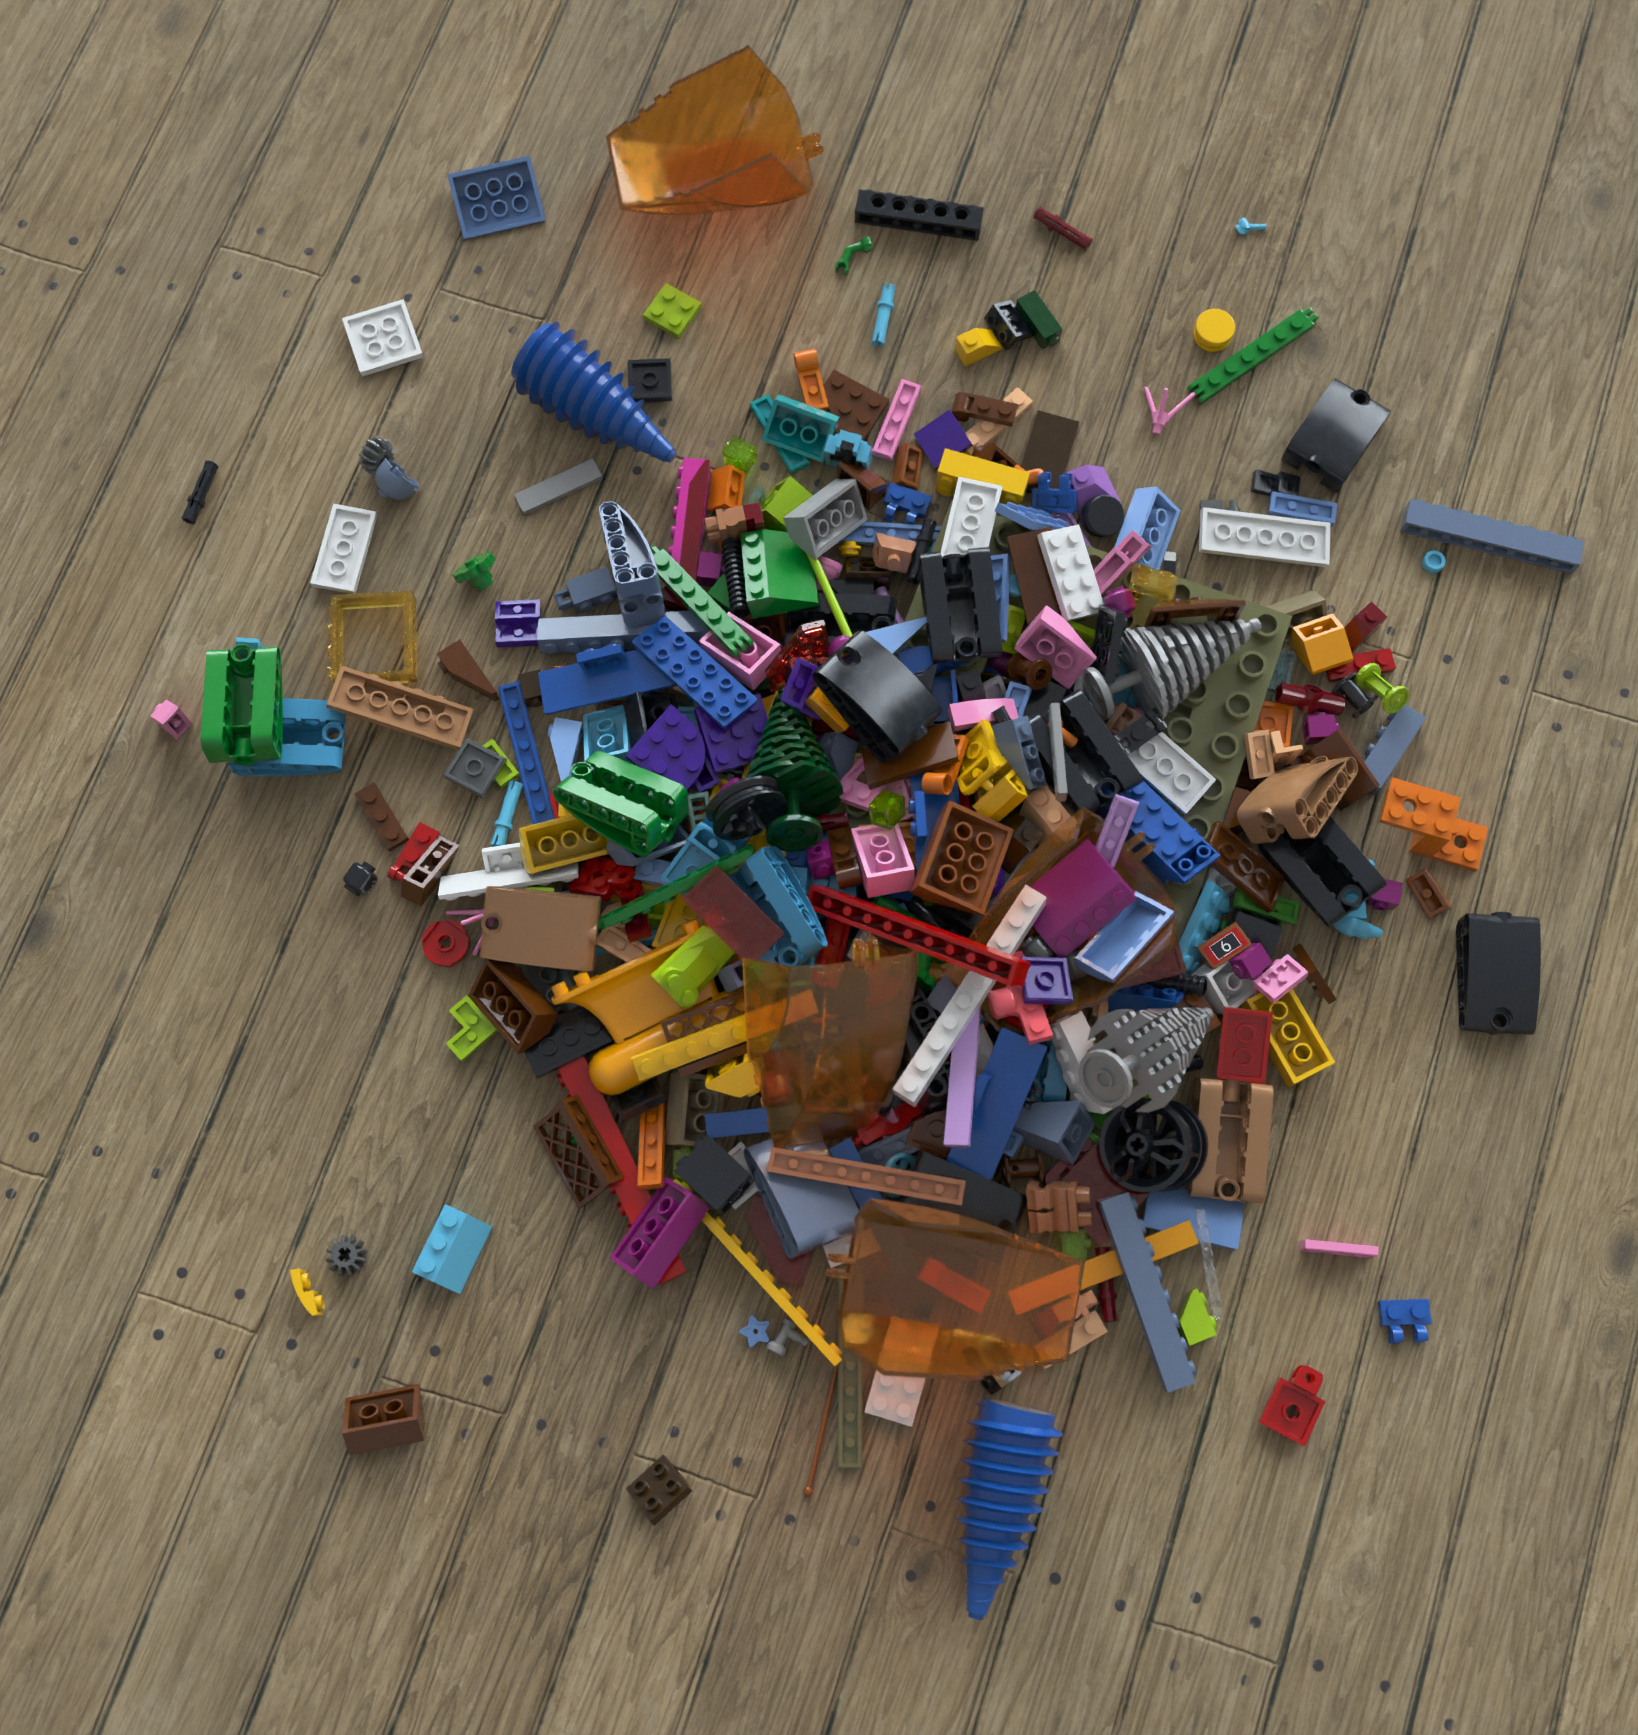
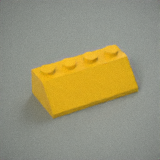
(559, 843)

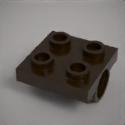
(659, 1490)

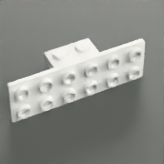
(503, 869)

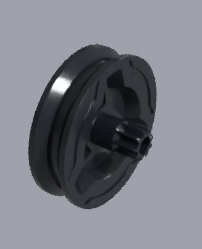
(745, 807)

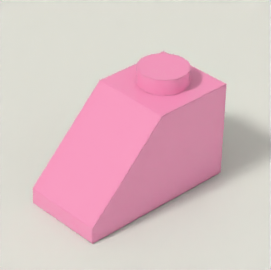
(171, 719)

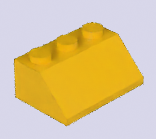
(733, 1077)

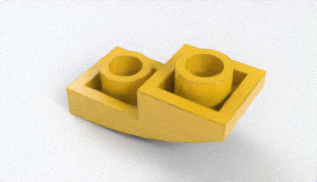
(310, 1299)

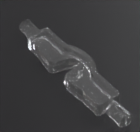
(1209, 1269)

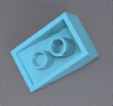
(606, 732)

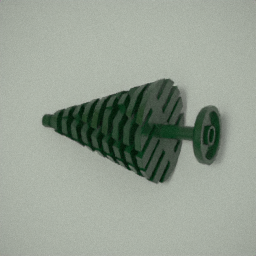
(804, 773)

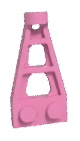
(855, 792)

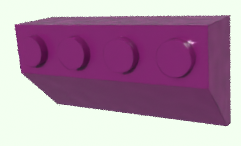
(659, 1232)

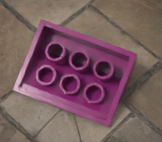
(1080, 899)

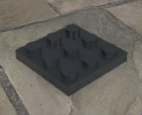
(1108, 642)

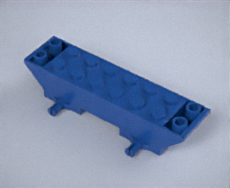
(1179, 847)

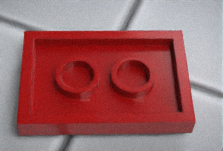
(1244, 1045)

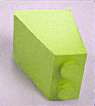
(781, 501)

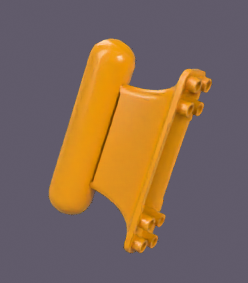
(631, 1009)

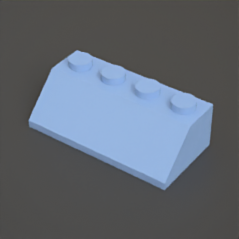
(1154, 519)

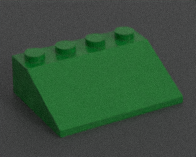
(776, 574)

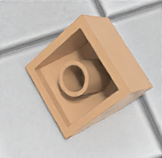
(1045, 811)

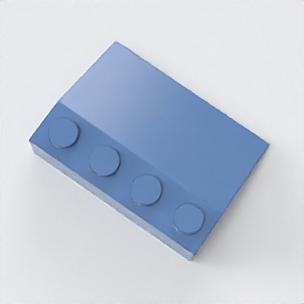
(496, 197)

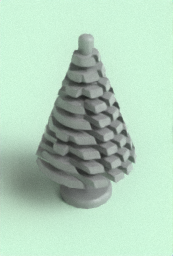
(1167, 663)
(1151, 1048)

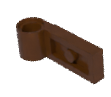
(983, 408)
(844, 857)

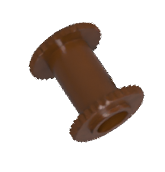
(1022, 668)
(1025, 1168)

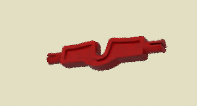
(883, 1127)

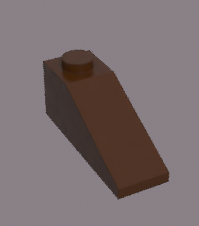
(464, 669)
(427, 871)

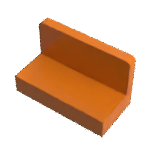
(726, 488)

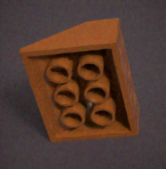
(962, 859)

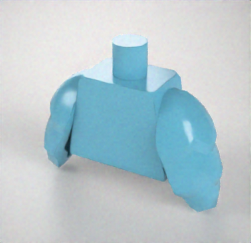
(1355, 922)

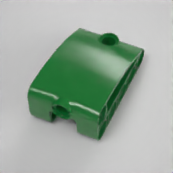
(242, 705)
(623, 802)

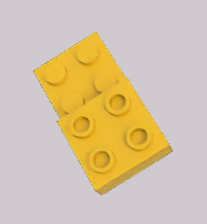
(989, 773)

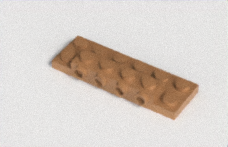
(399, 707)

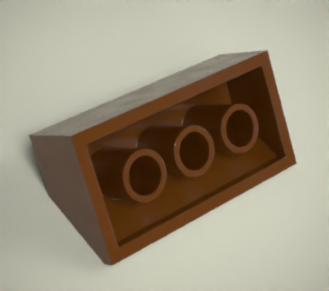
(512, 1004)

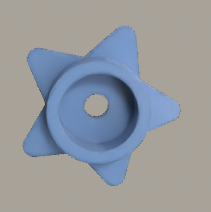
(760, 1326)

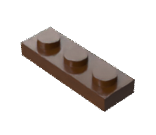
(381, 816)

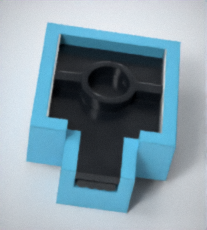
(847, 448)

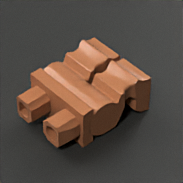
(1063, 1206)

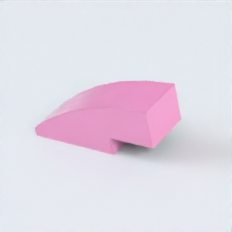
(1120, 561)
(969, 713)

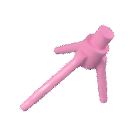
(1159, 416)
(479, 915)

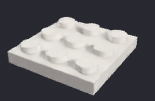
(382, 338)

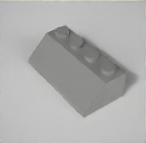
(826, 517)

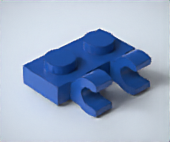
(905, 500)
(1054, 500)
(1402, 1313)

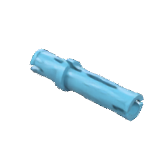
(885, 306)
(503, 824)

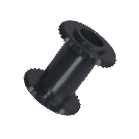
(1354, 695)

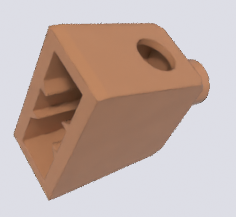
(893, 552)

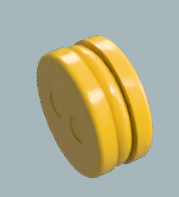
(1214, 330)

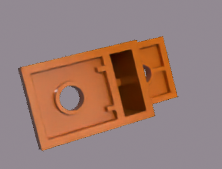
(1433, 824)

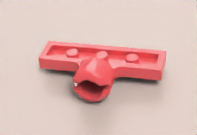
(1009, 1002)

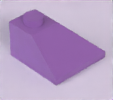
(1091, 482)

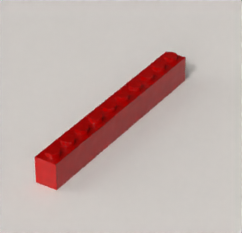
(919, 936)
(632, 1199)

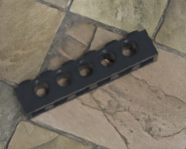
(909, 220)

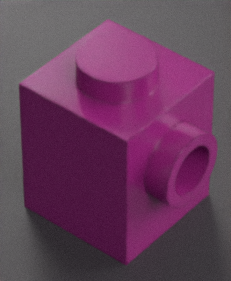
(709, 568)
(1318, 727)
(821, 860)
(1387, 897)
(1250, 962)

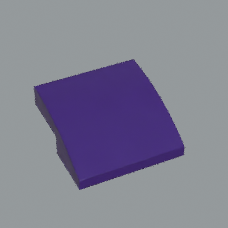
(517, 623)
(800, 687)

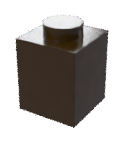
(531, 688)

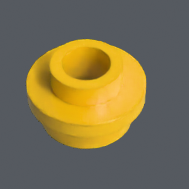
(849, 548)

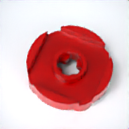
(443, 930)

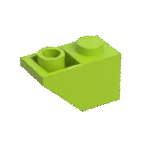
(1194, 1319)

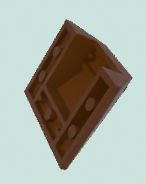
(1214, 609)

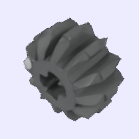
(374, 453)
(355, 1255)

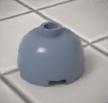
(394, 481)

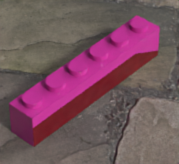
(690, 514)

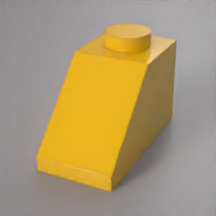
(976, 345)

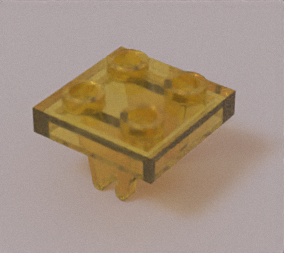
(1152, 583)

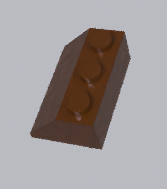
(1336, 747)
(383, 1419)

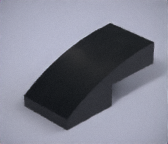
(1265, 482)

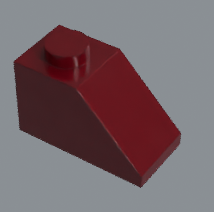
(1364, 625)

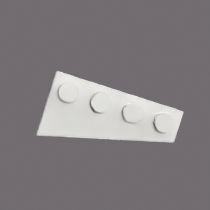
(1071, 1045)

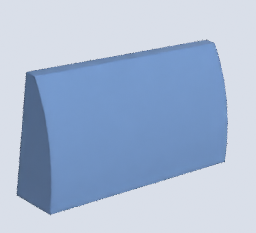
(1123, 938)
(1170, 1208)

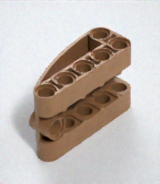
(1296, 799)
(541, 928)
(1238, 1138)

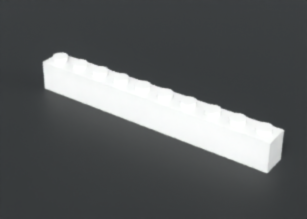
(966, 1000)

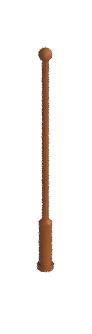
(808, 1491)

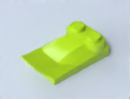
(693, 966)

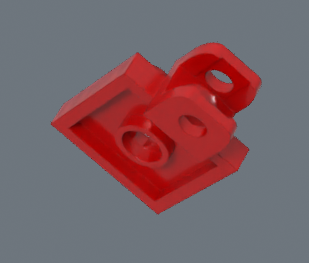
(604, 877)
(1301, 1395)

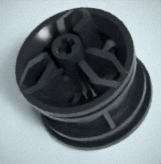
(1168, 1172)

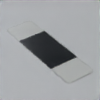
(1170, 562)

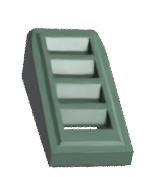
(704, 796)

